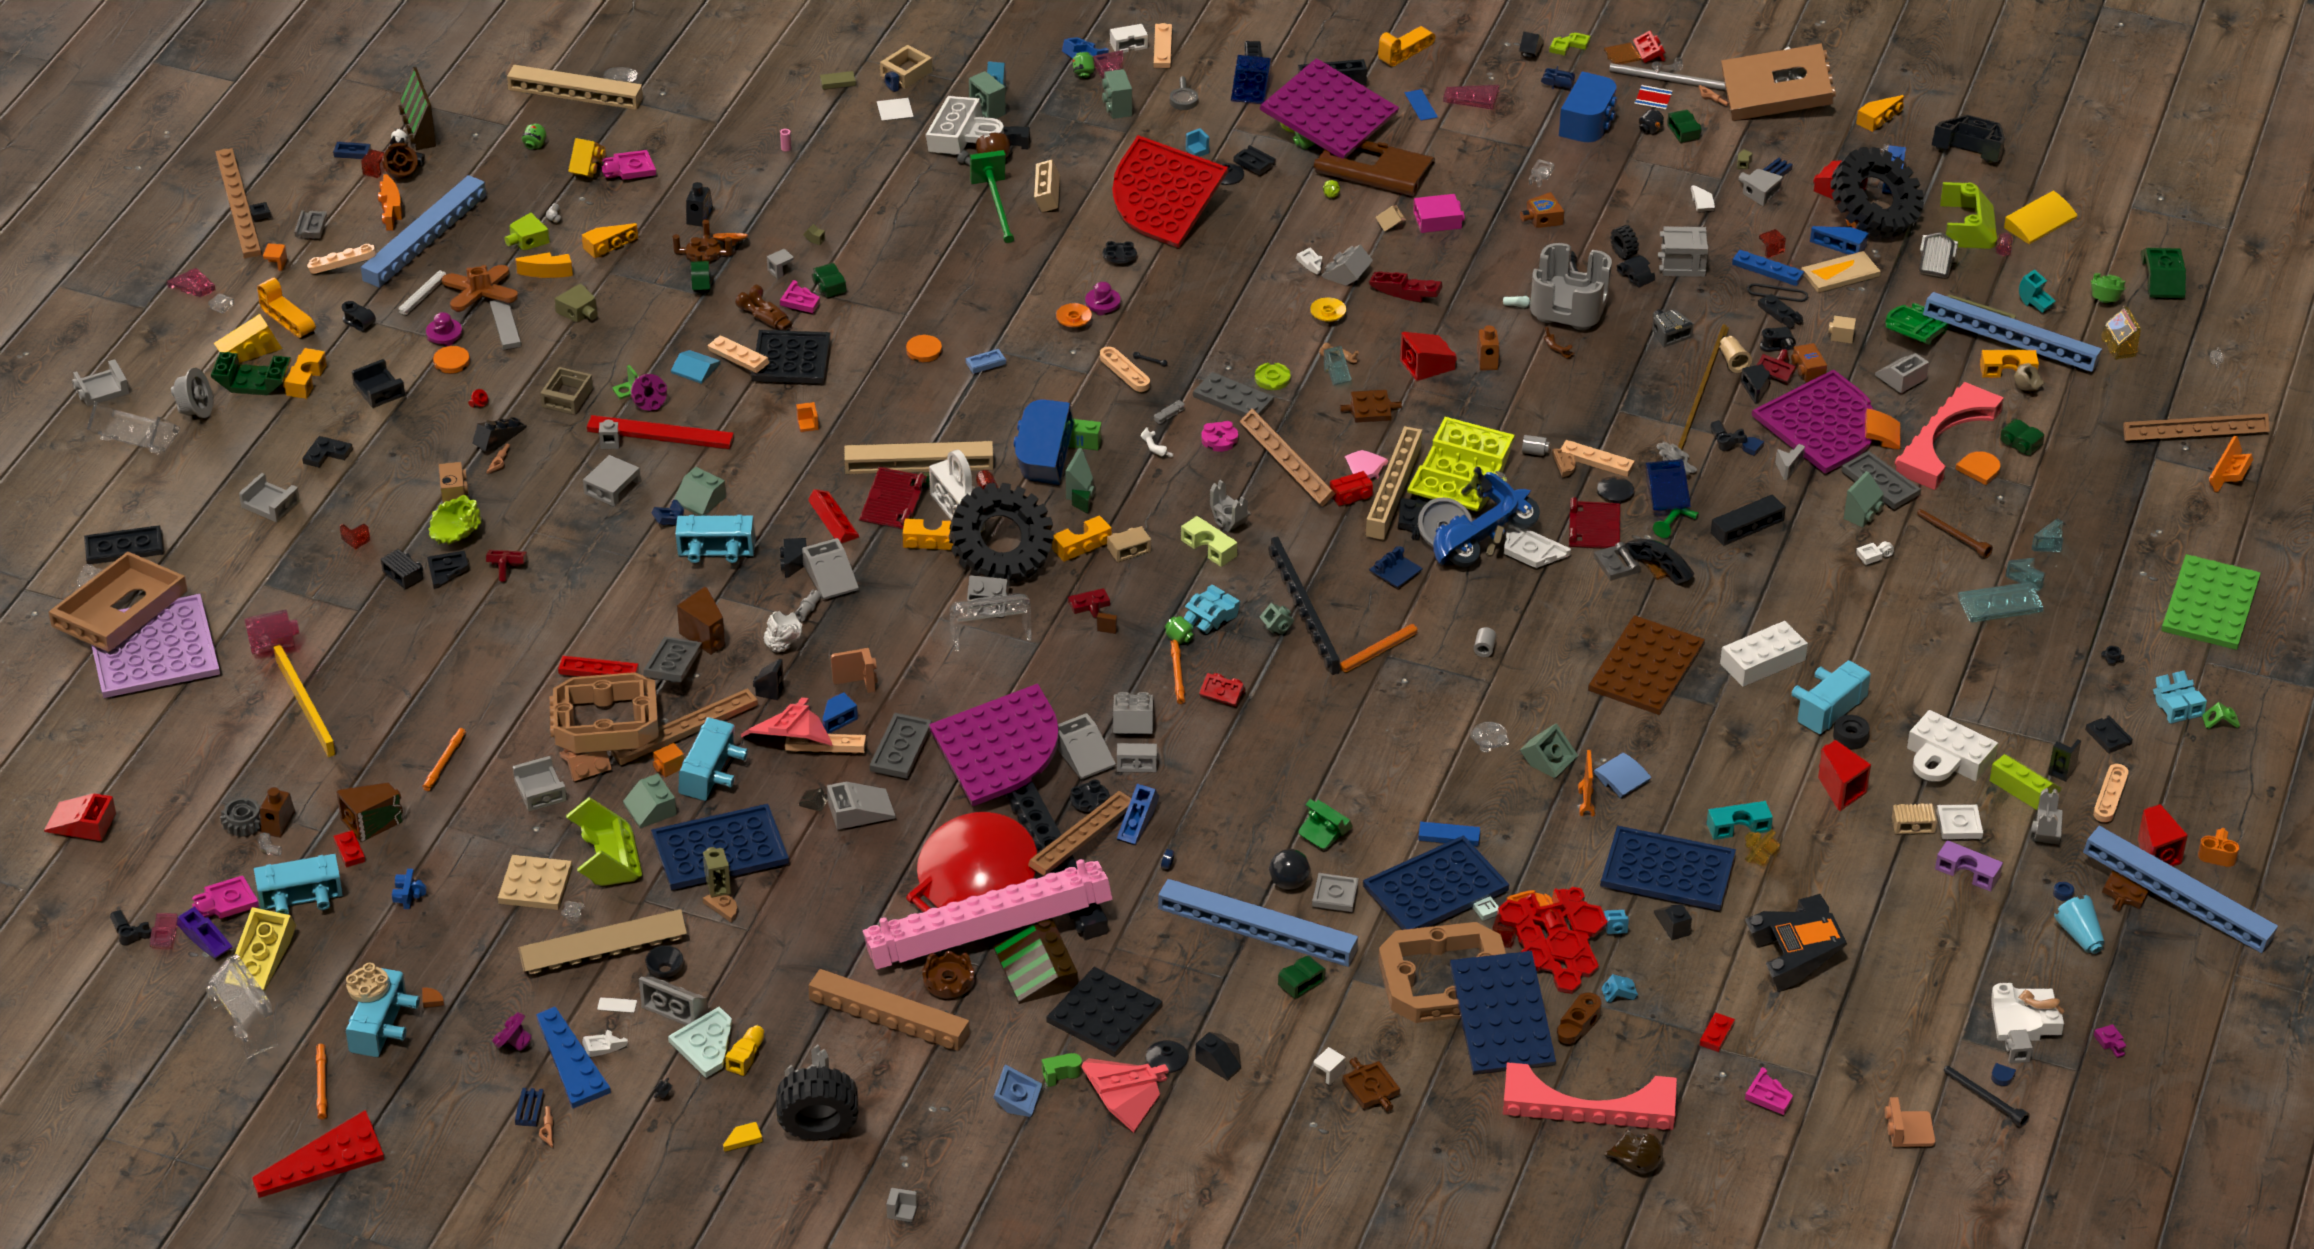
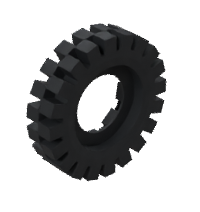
(1872, 163)
(1002, 501)

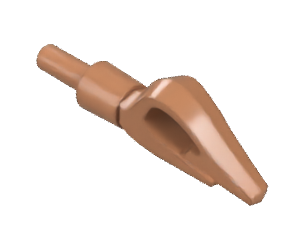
(1708, 94)
(498, 463)
(547, 1129)

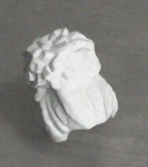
(782, 631)

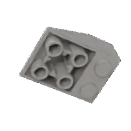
(829, 568)
(1133, 713)
(1084, 746)
(858, 804)

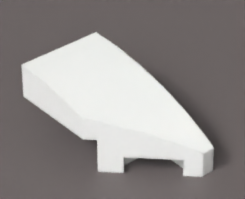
(1703, 199)
(1310, 260)
(603, 1044)

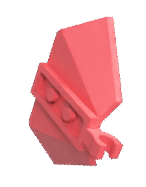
(794, 722)
(1126, 1088)

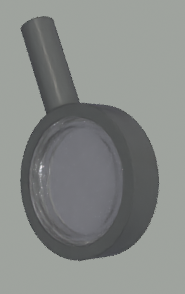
(1183, 97)

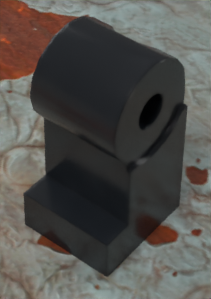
(1018, 136)

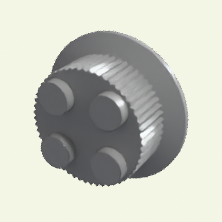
(193, 394)

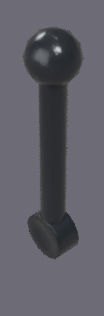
(1136, 355)

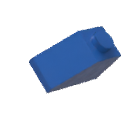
(839, 712)

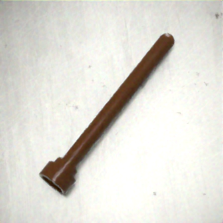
(1982, 548)

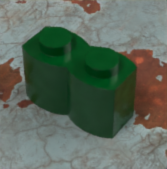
(1684, 125)
(829, 280)
(2022, 437)
(1301, 976)

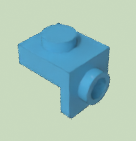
(1617, 921)
(1619, 986)

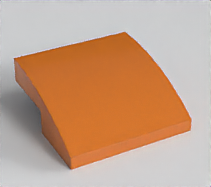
(1883, 428)

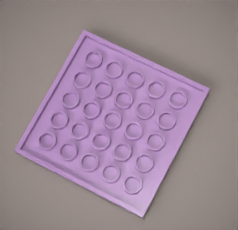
(160, 653)

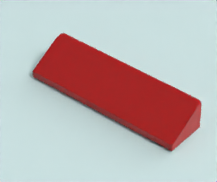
(832, 516)

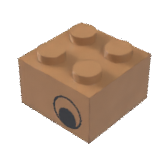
(452, 481)

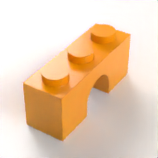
(1994, 361)
(299, 380)
(917, 536)
(1070, 545)

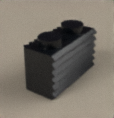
(402, 568)

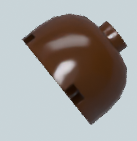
(993, 143)
(399, 160)

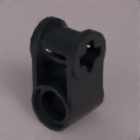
(357, 315)
(1777, 339)

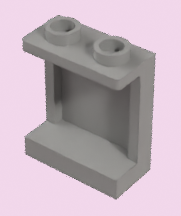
(102, 385)
(610, 479)
(268, 499)
(539, 783)

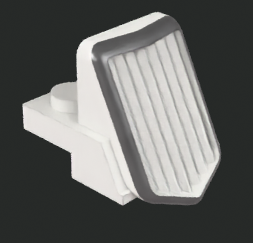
(1937, 254)

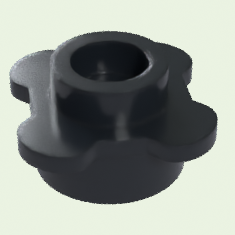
(2112, 654)
(662, 1088)

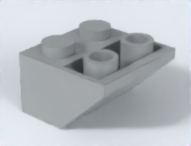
(1347, 266)
(1904, 372)
(987, 587)

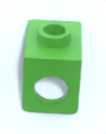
(632, 376)
(2222, 712)

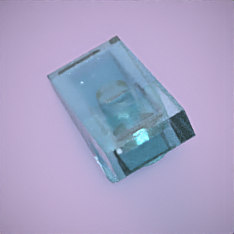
(1336, 365)
(2049, 538)
(2023, 571)

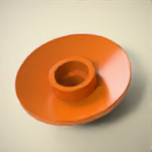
(735, 237)
(1073, 315)

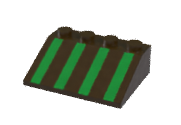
(417, 112)
(1036, 961)

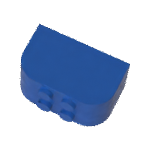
(1588, 108)
(1044, 440)

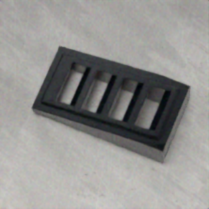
(1252, 48)

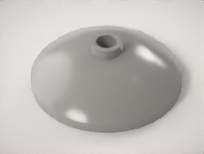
(1436, 513)

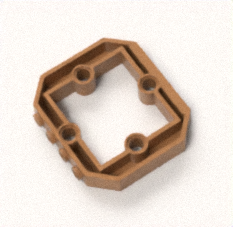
(604, 734)
(1400, 974)

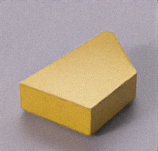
(743, 1136)

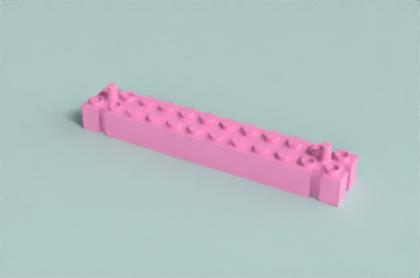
(987, 914)

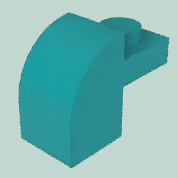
(2032, 291)

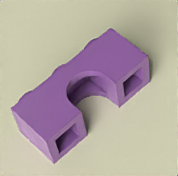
(1956, 857)

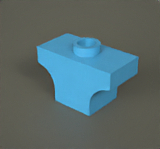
(998, 71)

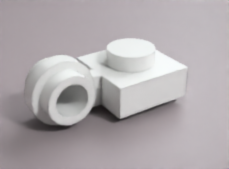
(1871, 553)

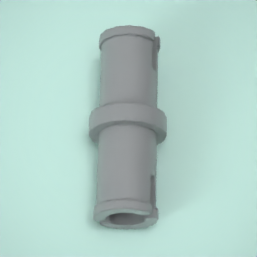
(808, 605)

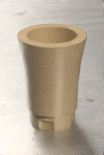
(1735, 354)

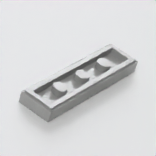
(505, 324)

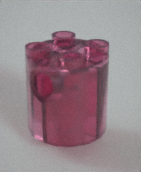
(271, 630)

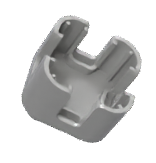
(1570, 295)

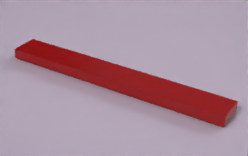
(666, 432)

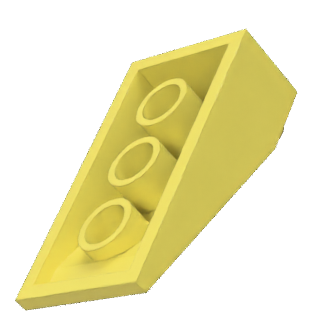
(265, 943)

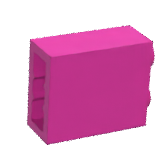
(1438, 213)

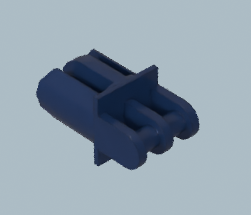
(1558, 78)

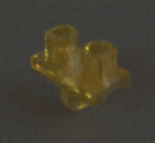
(1757, 853)

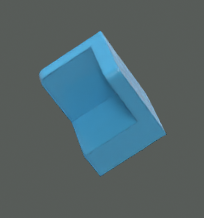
(1197, 142)

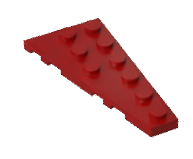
(335, 1152)

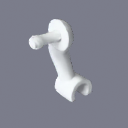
(1157, 449)

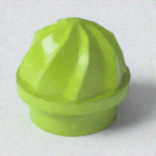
(1331, 188)

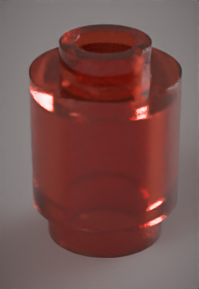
(985, 477)

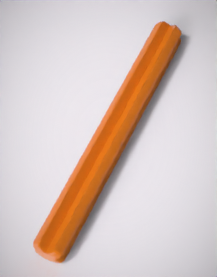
(1378, 648)

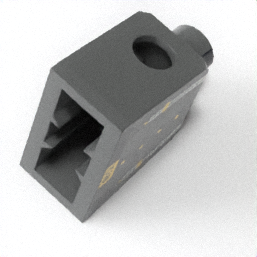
(1671, 327)

